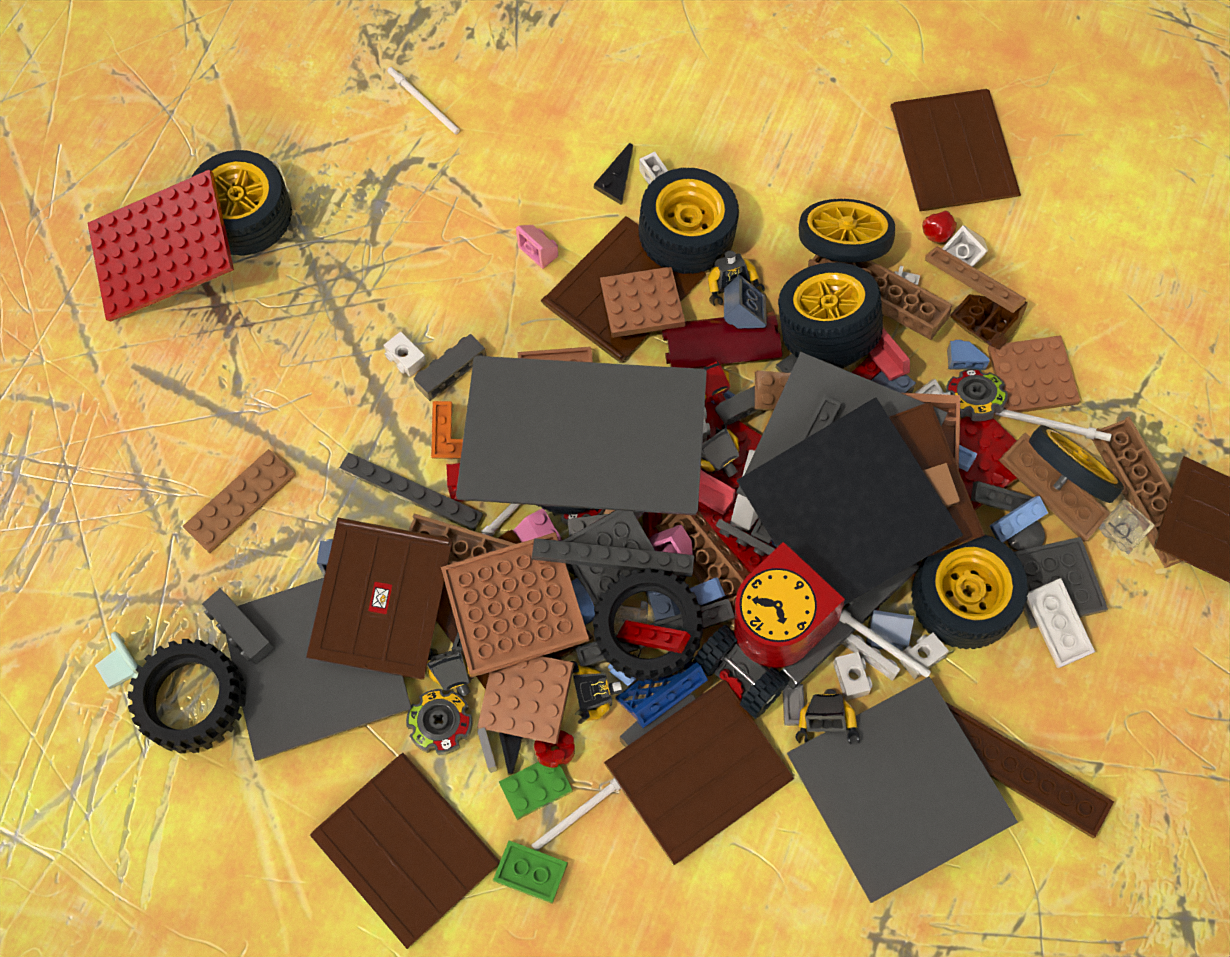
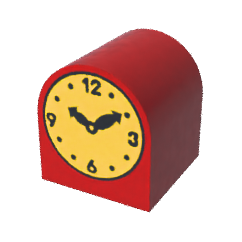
(784, 610)

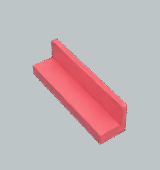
(890, 357)
(715, 493)

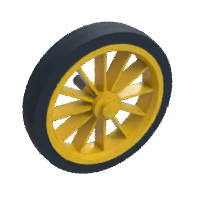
(846, 230)
(1075, 464)

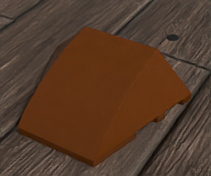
(987, 320)

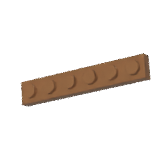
(975, 279)

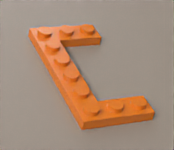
(442, 443)

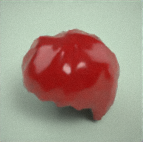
(939, 227)

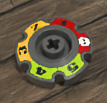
(979, 394)
(437, 736)

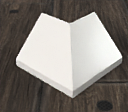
(966, 246)

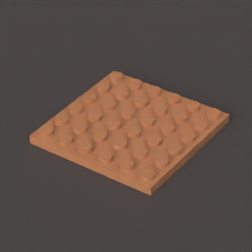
(512, 607)

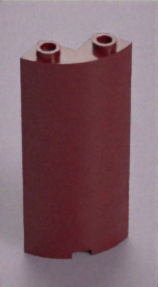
(715, 340)

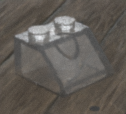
(1126, 527)

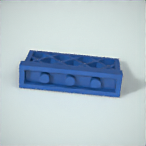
(664, 696)

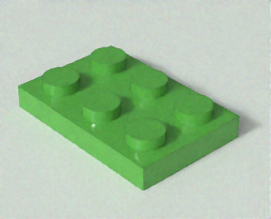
(534, 788)
(530, 872)

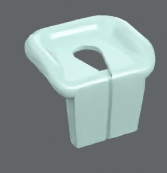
(118, 665)

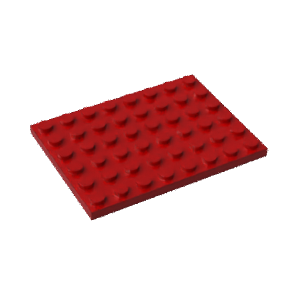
(160, 246)

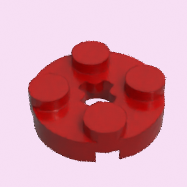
(558, 756)

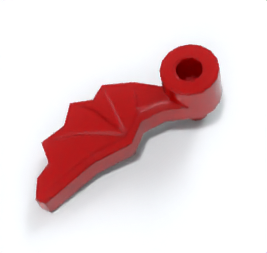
(735, 685)

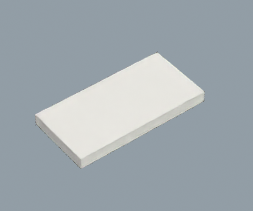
(1059, 623)

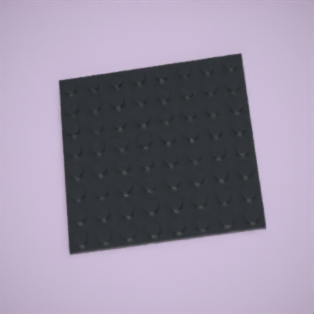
(851, 502)

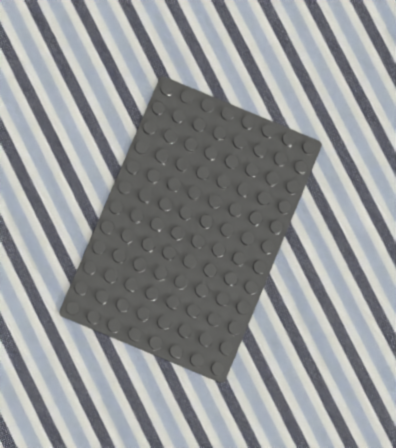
(583, 435)

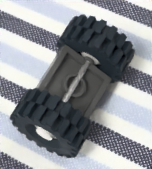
(758, 681)

